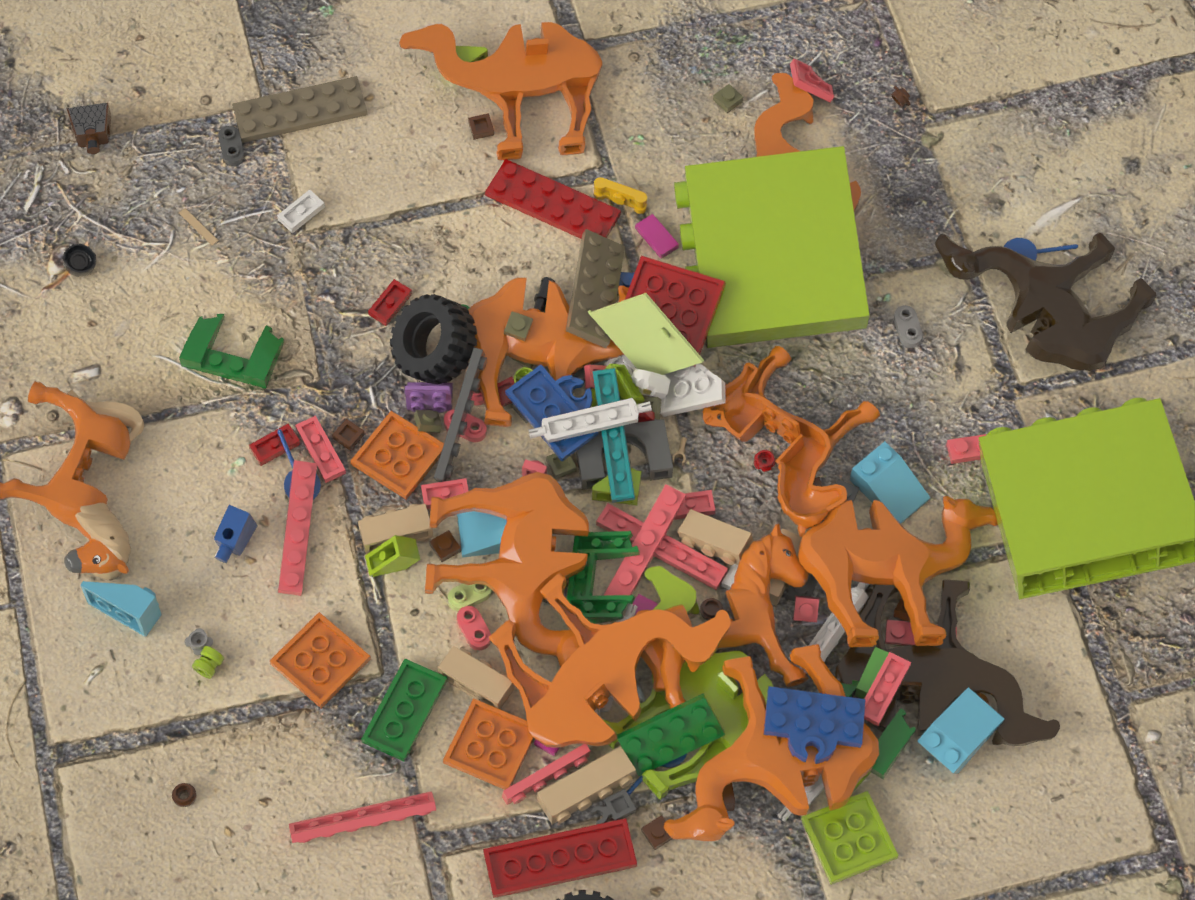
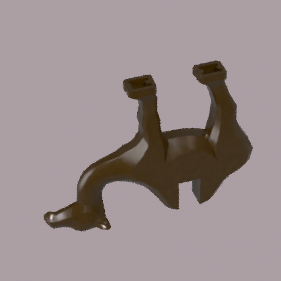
(1043, 293)
(945, 672)

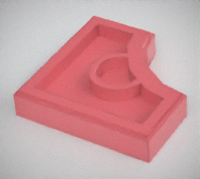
(809, 81)

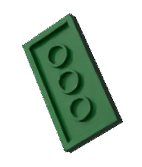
(404, 710)
(671, 734)

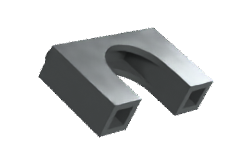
(647, 436)

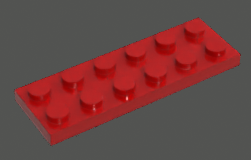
(551, 201)
(559, 858)

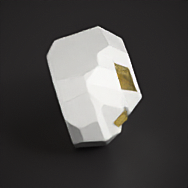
(651, 383)

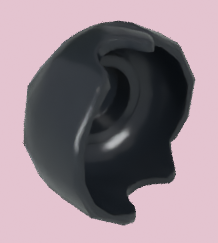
(79, 260)

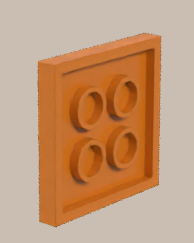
(398, 455)
(320, 660)
(489, 744)

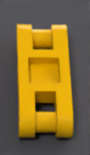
(620, 194)

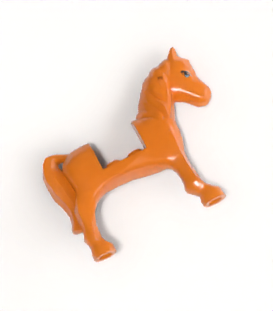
(809, 446)
(753, 613)

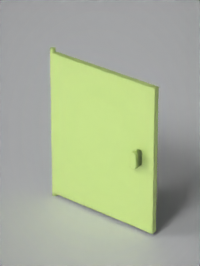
(646, 335)

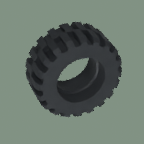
(411, 337)

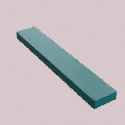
(614, 440)

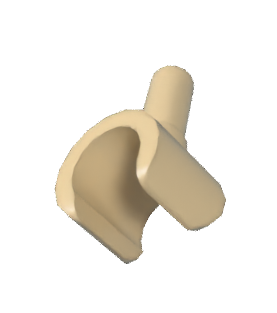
(680, 453)

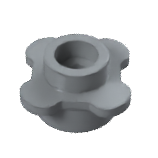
(196, 635)

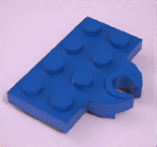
(542, 397)
(814, 721)

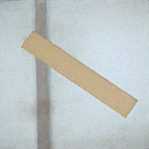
(198, 226)

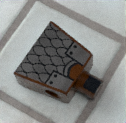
(91, 125)

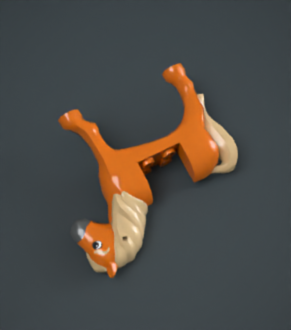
(72, 501)

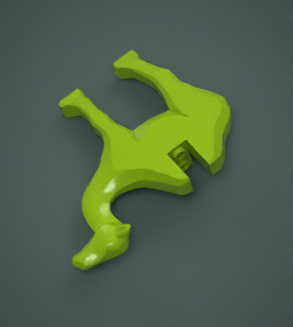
(708, 679)

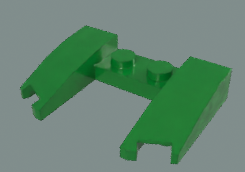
(256, 371)
(580, 587)
(892, 739)

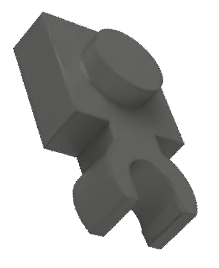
(616, 806)

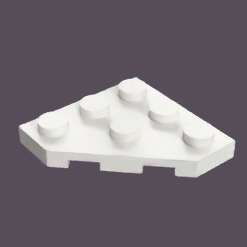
(692, 390)

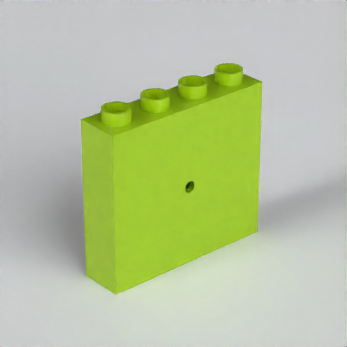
(780, 241)
(1090, 497)

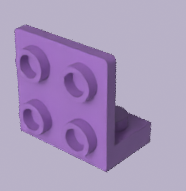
(429, 396)

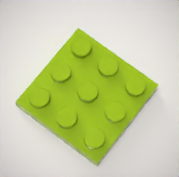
(849, 838)

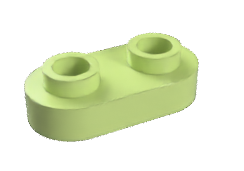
(471, 596)

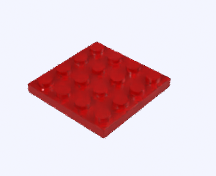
(681, 294)

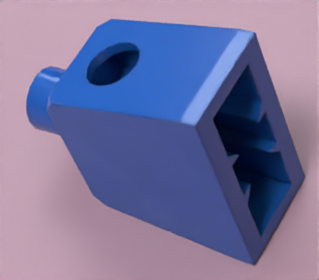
(234, 533)

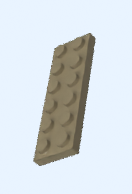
(299, 109)
(594, 285)

